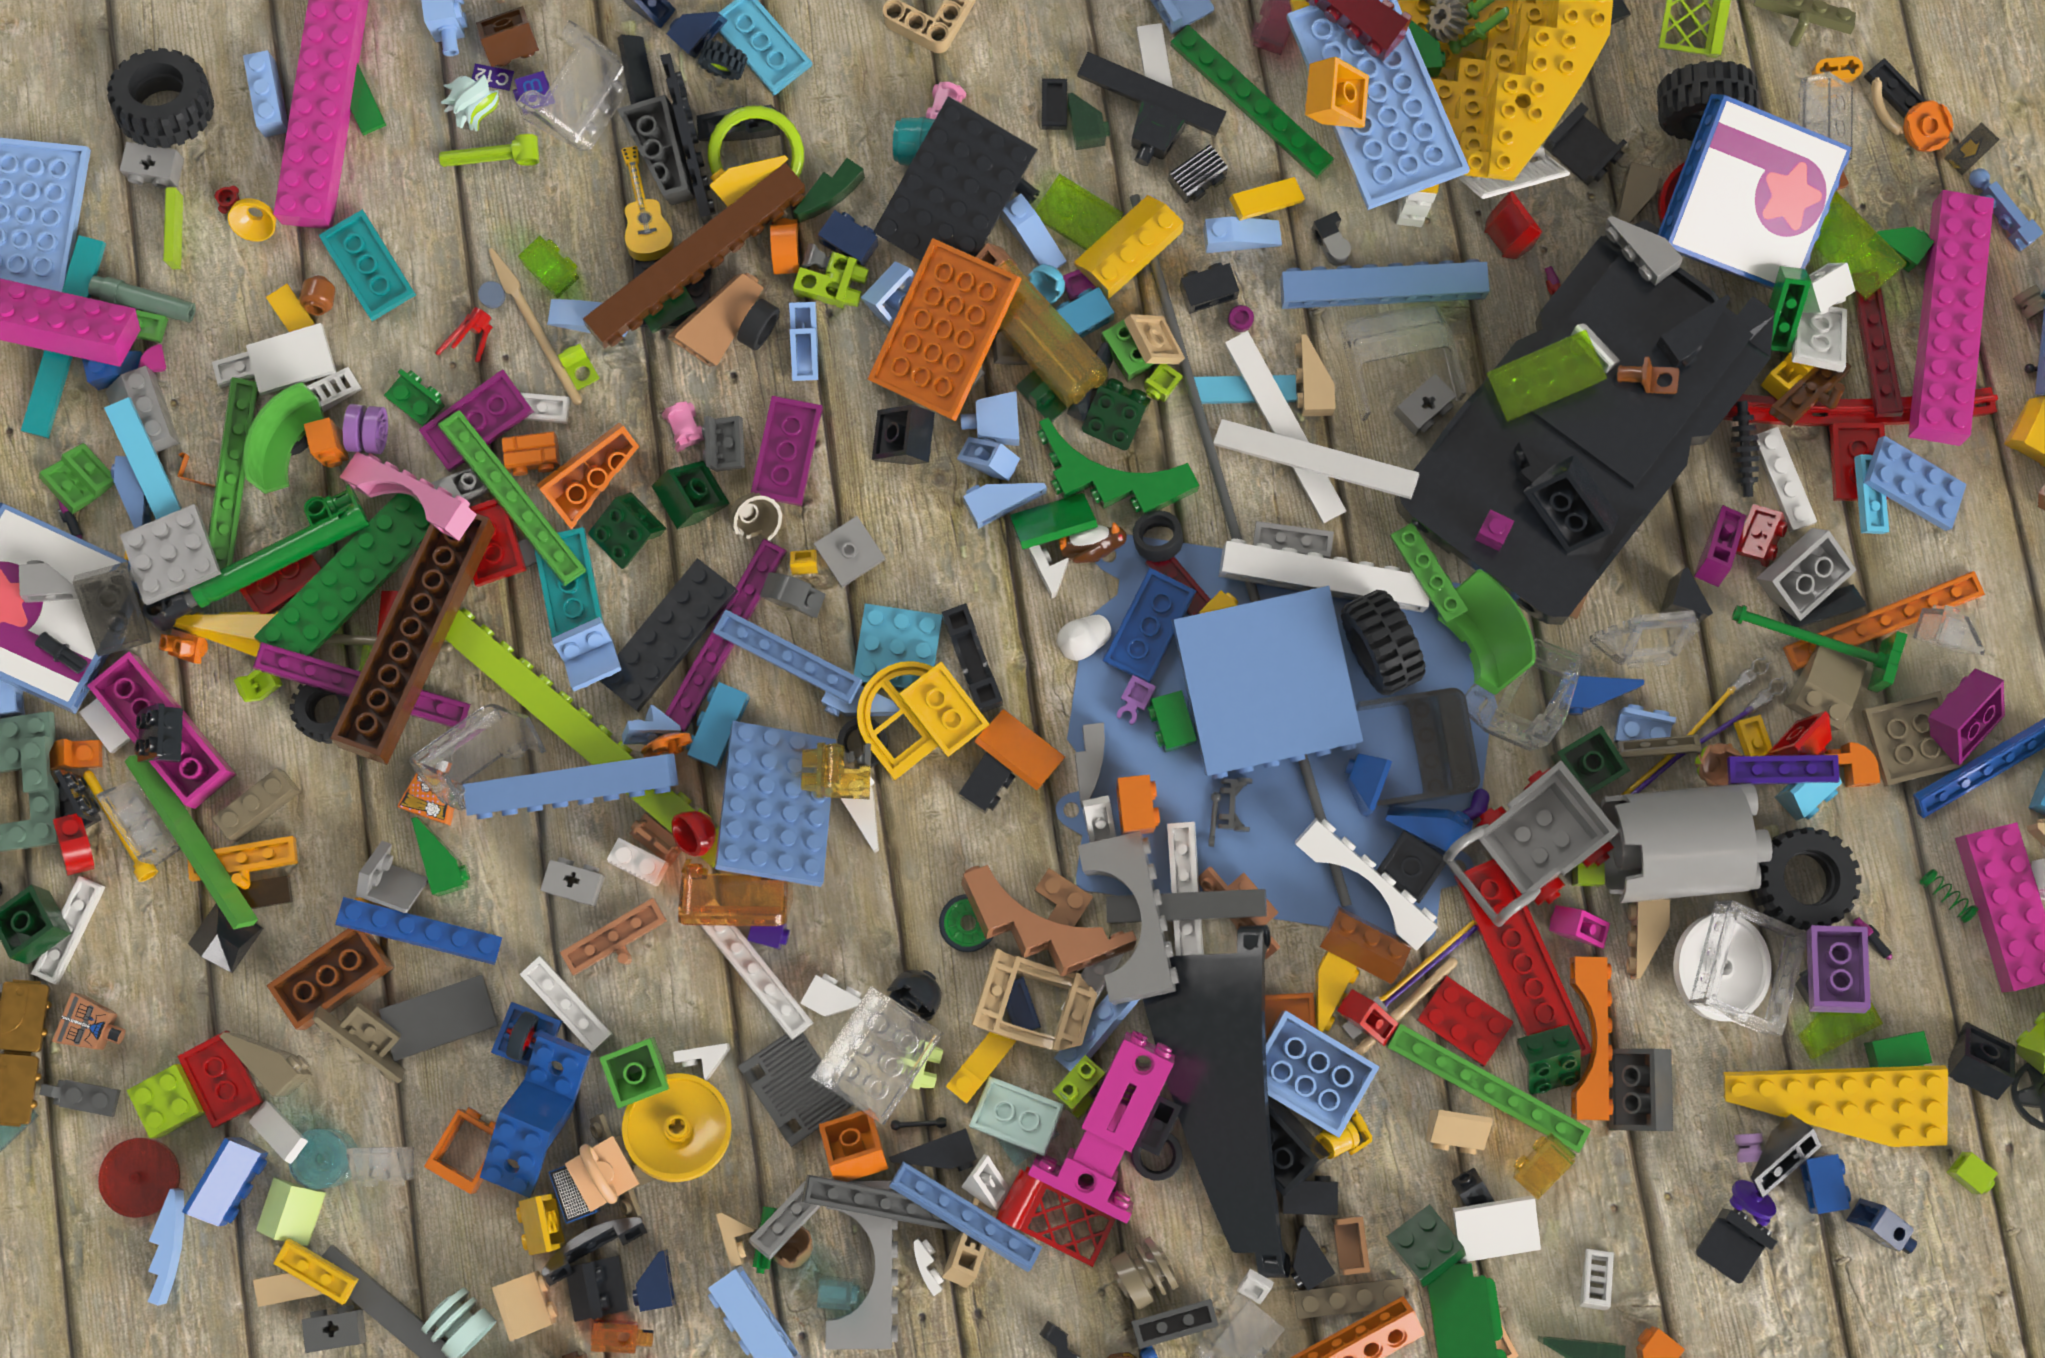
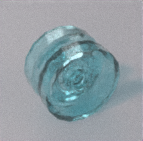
(309, 1167)

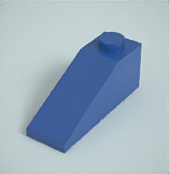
(1599, 690)
(1433, 825)

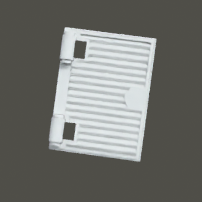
(1532, 174)

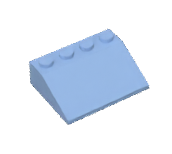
(1315, 1073)

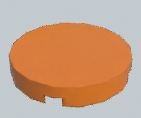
(1928, 126)

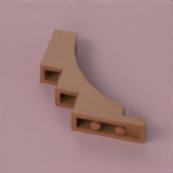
(1068, 945)

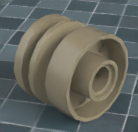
(1143, 1273)

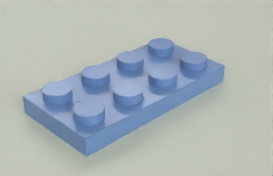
(1915, 483)

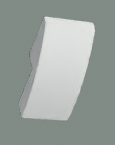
(924, 1257)

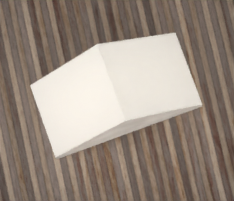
(987, 1184)

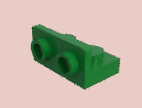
(414, 399)

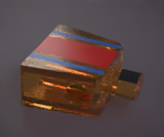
(606, 1332)

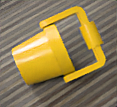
(1349, 1138)

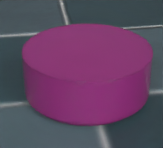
(1240, 318)

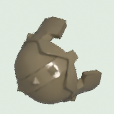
(756, 514)

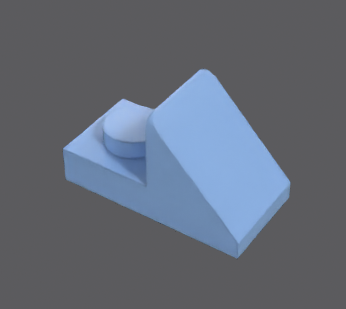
(655, 725)

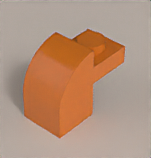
(785, 246)
(1858, 763)

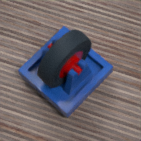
(520, 1032)

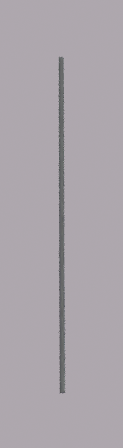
(1231, 519)

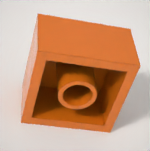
(1135, 804)
(853, 1147)

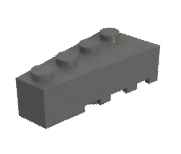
(659, 142)

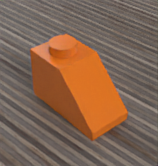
(1657, 1344)

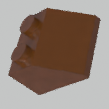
(507, 37)

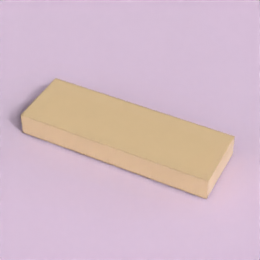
(281, 1288)

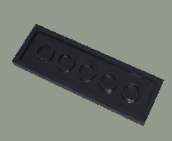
(669, 634)

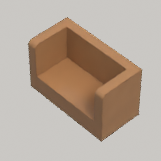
(1351, 1245)

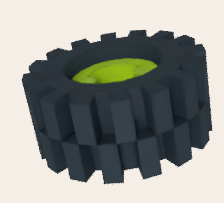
(722, 60)

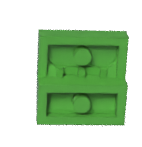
(77, 478)

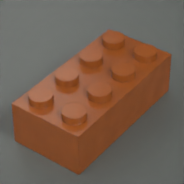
(329, 976)

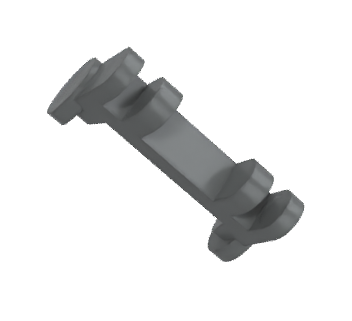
(1234, 822)

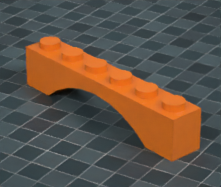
(1591, 1095)

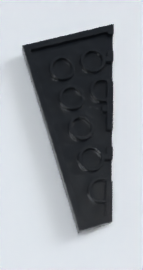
(688, 137)

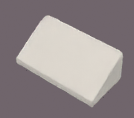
(1605, 355)

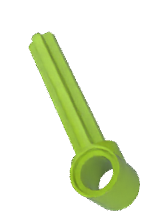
(523, 151)

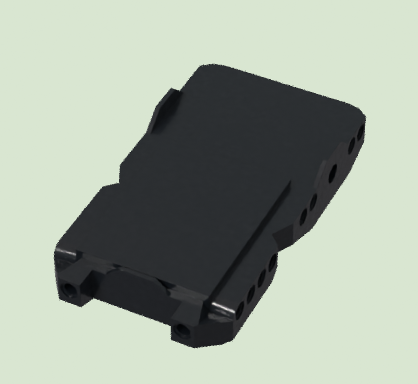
(1621, 434)

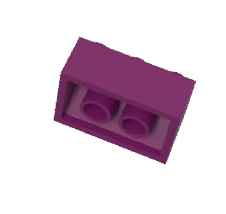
(1968, 714)

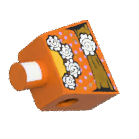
(423, 802)

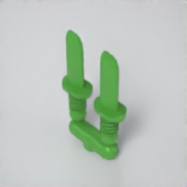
(1481, 28)

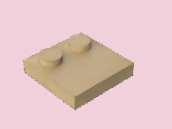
(1154, 339)

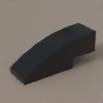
(744, 130)

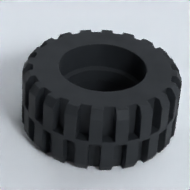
(155, 73)
(1686, 92)
(1383, 642)
(1839, 875)

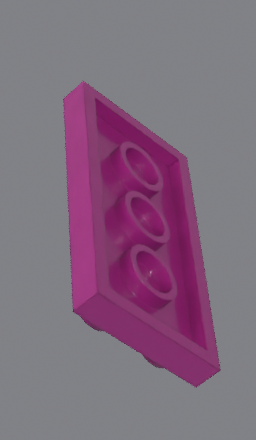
(489, 408)
(787, 450)

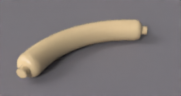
(1886, 119)

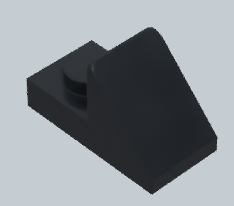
(1158, 1125)

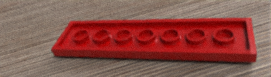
(1520, 956)

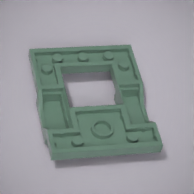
(26, 747)

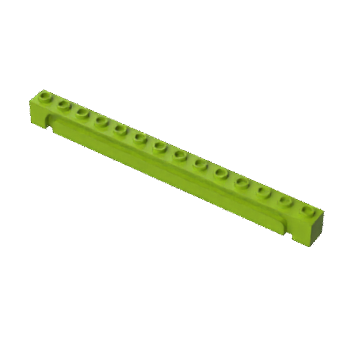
(557, 712)

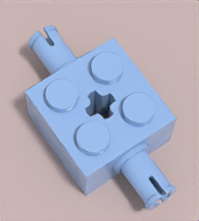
(445, 23)

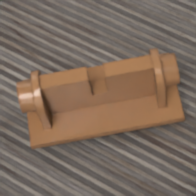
(655, 838)

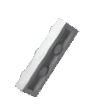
(1298, 538)
(783, 1224)

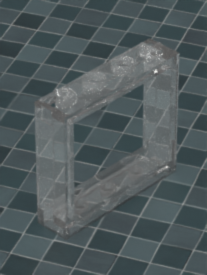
(1714, 959)

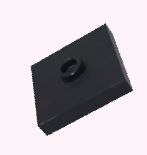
(1412, 865)

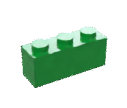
(1788, 304)

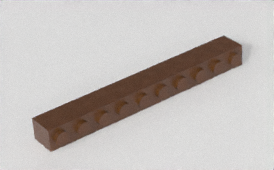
(694, 256)

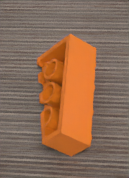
(587, 474)

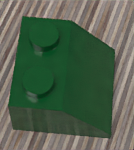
(689, 494)

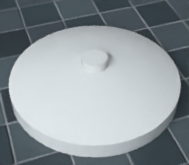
(1745, 971)

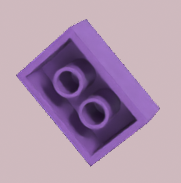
(1838, 969)

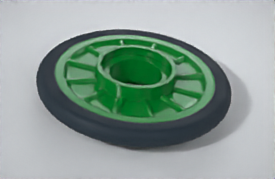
(953, 932)

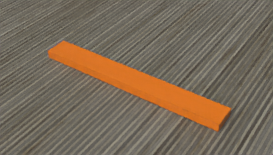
(1890, 617)

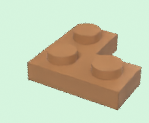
(1067, 897)

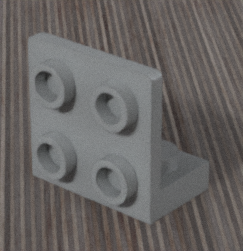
(387, 883)

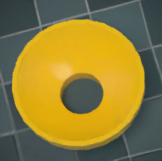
(250, 226)

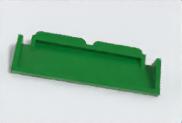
(1465, 1314)

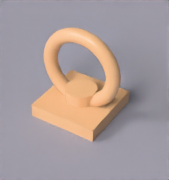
(601, 1173)

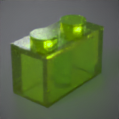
(549, 266)

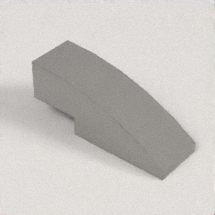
(1090, 761)

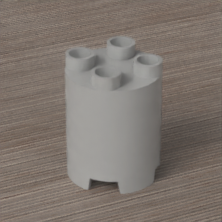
(1685, 843)

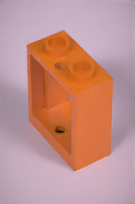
(448, 1172)

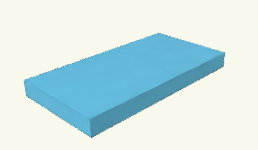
(768, 47)

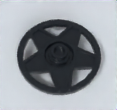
(2031, 1096)

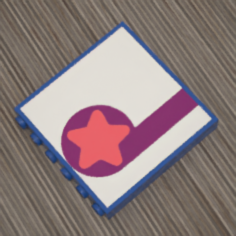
(1752, 192)

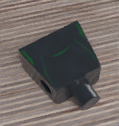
(1155, 132)

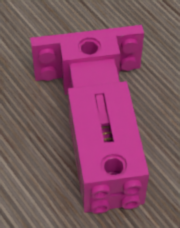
(1111, 1127)

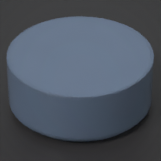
(491, 294)

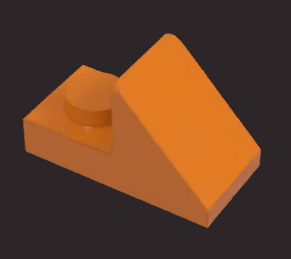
(75, 754)

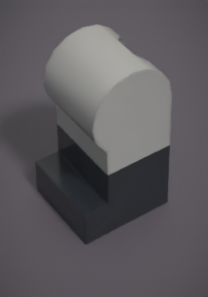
(1330, 239)

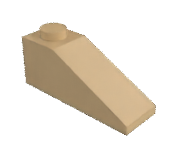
(966, 1254)

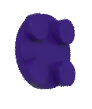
(1746, 1197)

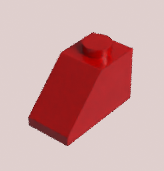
(1368, 1017)

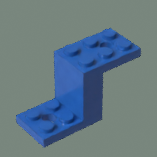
(535, 1114)

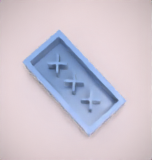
(750, 1317)

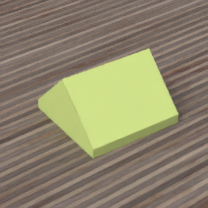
(290, 1212)

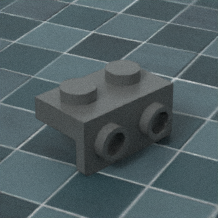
(723, 443)

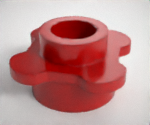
(221, 196)

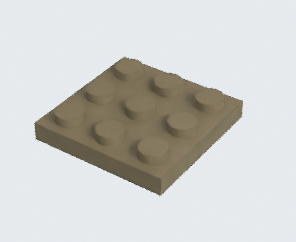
(1904, 741)

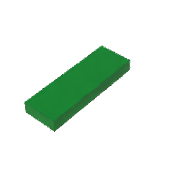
(364, 105)

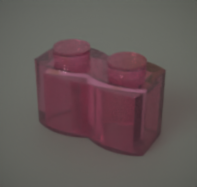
(1274, 28)

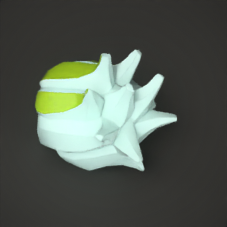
(470, 100)

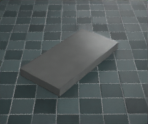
(440, 1017)

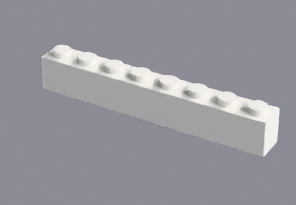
(1306, 572)

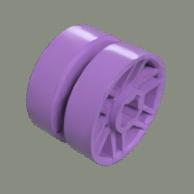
(365, 429)

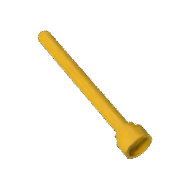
(142, 871)

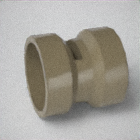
(2030, 301)

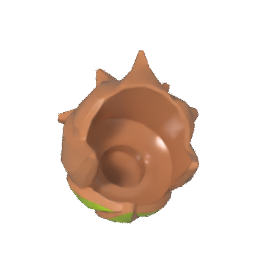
(1712, 763)

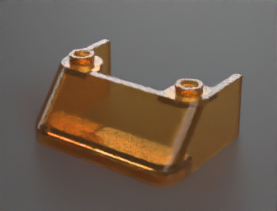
(731, 898)

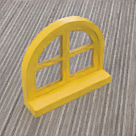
(916, 751)

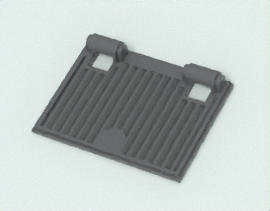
(788, 1087)

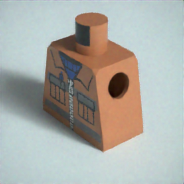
(87, 1024)

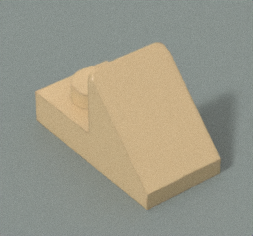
(730, 1229)

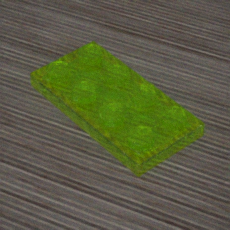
(1851, 240)
(1546, 375)

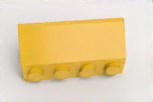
(1129, 245)

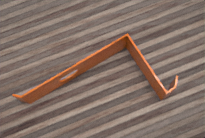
(182, 469)

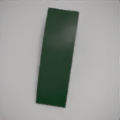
(829, 191)

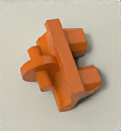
(184, 645)

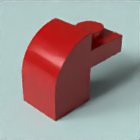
(73, 844)

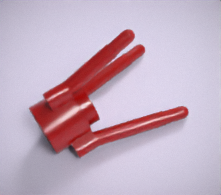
(475, 322)

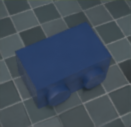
(848, 238)

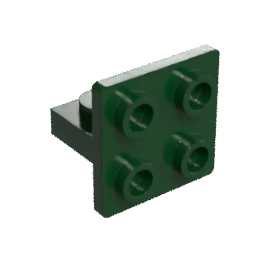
(1041, 396)

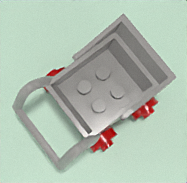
(1541, 835)

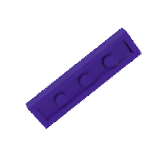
(1783, 769)

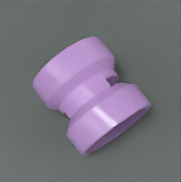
(1749, 1147)

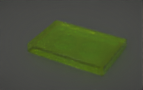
(1076, 212)

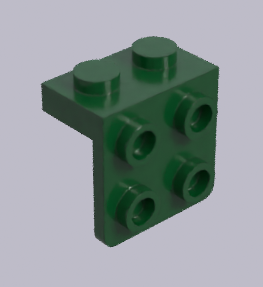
(1116, 413)
(1551, 1059)

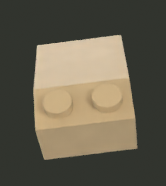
(525, 1305)

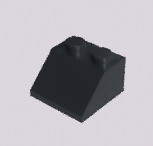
(903, 435)
(1982, 1061)

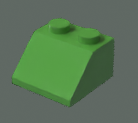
(635, 1072)

